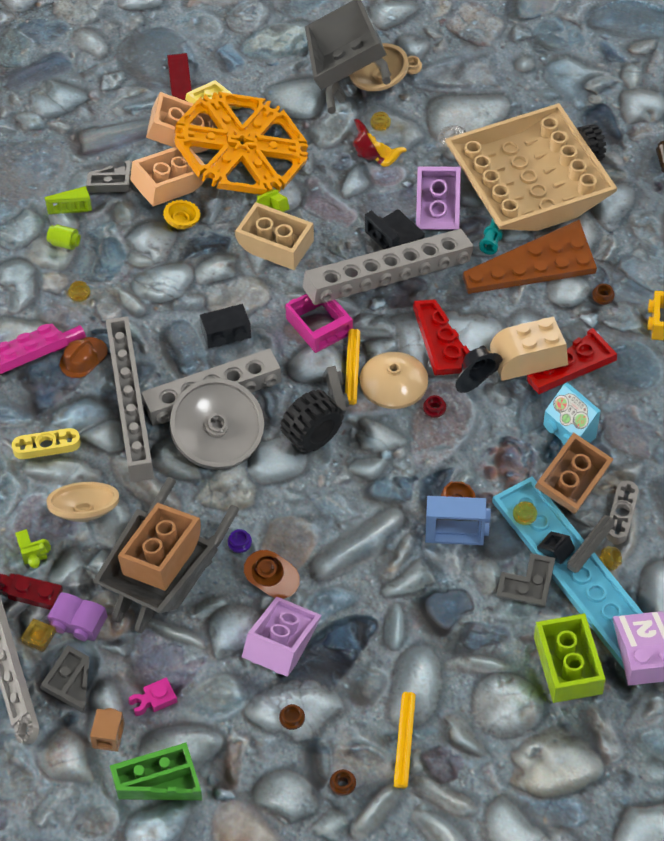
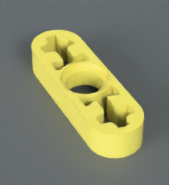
(38, 438)

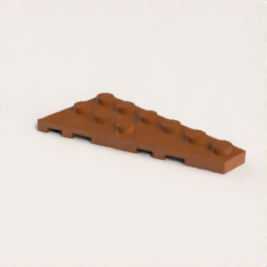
(547, 258)

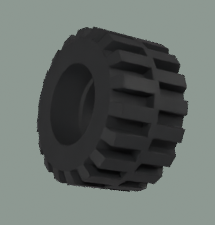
(312, 421)

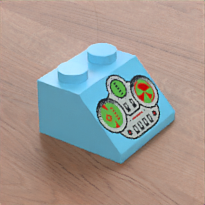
(571, 414)

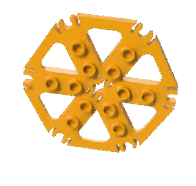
(251, 133)

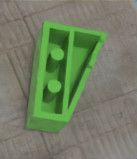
(158, 776)

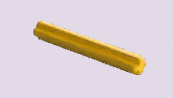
(352, 365)
(404, 740)

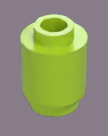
(63, 236)

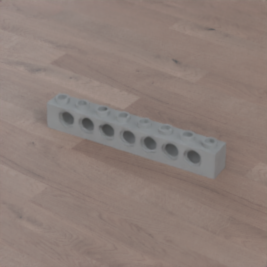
(387, 266)
(129, 400)

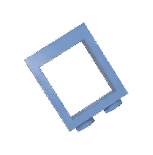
(457, 531)

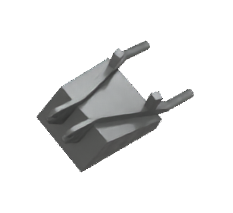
(342, 45)
(148, 596)

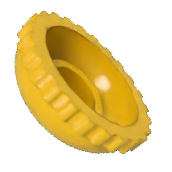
(181, 214)

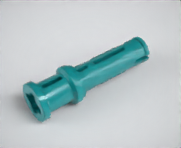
(492, 235)

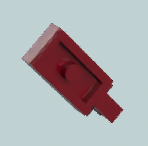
(30, 590)

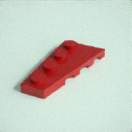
(440, 340)
(583, 357)

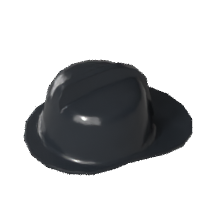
(476, 368)

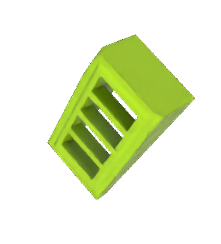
(69, 202)

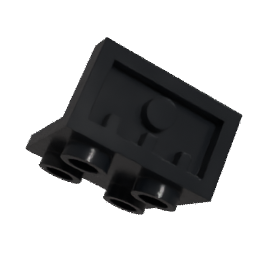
(392, 229)

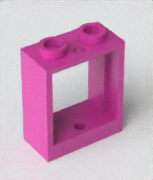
(325, 335)

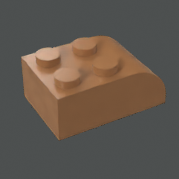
(574, 473)
(160, 546)

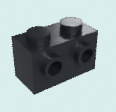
(225, 326)

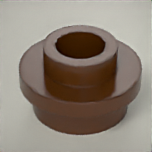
(603, 294)
(343, 775)

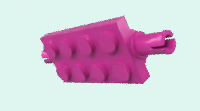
(35, 345)

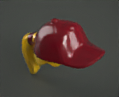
(370, 149)

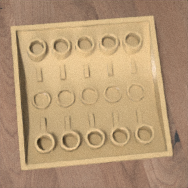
(532, 169)

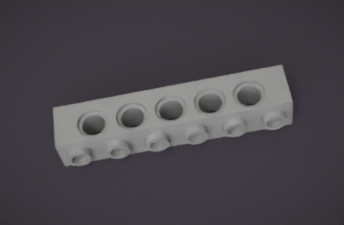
(252, 372)

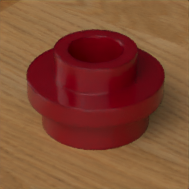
(434, 401)

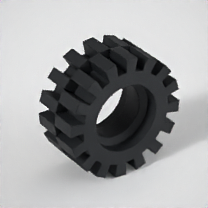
(594, 139)

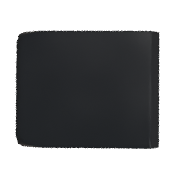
(557, 546)

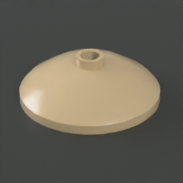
(370, 78)
(393, 380)
(83, 501)

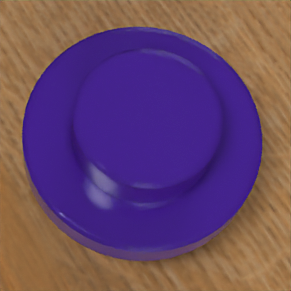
(239, 541)

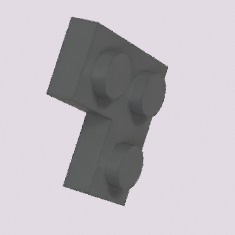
(529, 589)

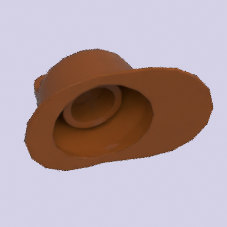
(82, 356)
(272, 574)

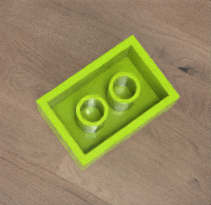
(569, 658)

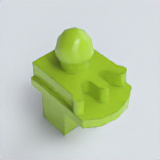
(274, 200)
(32, 551)

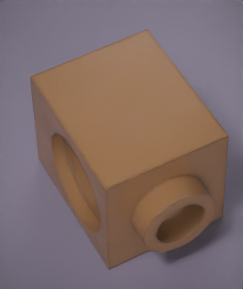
(107, 729)

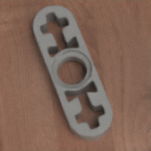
(629, 505)

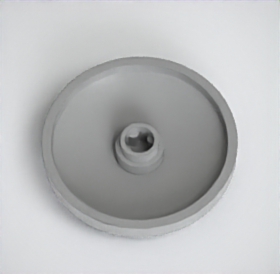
(216, 423)

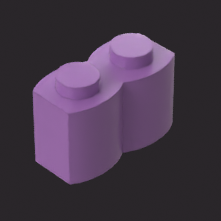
(77, 617)

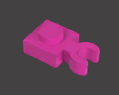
(157, 695)

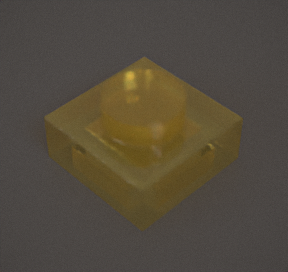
(38, 635)

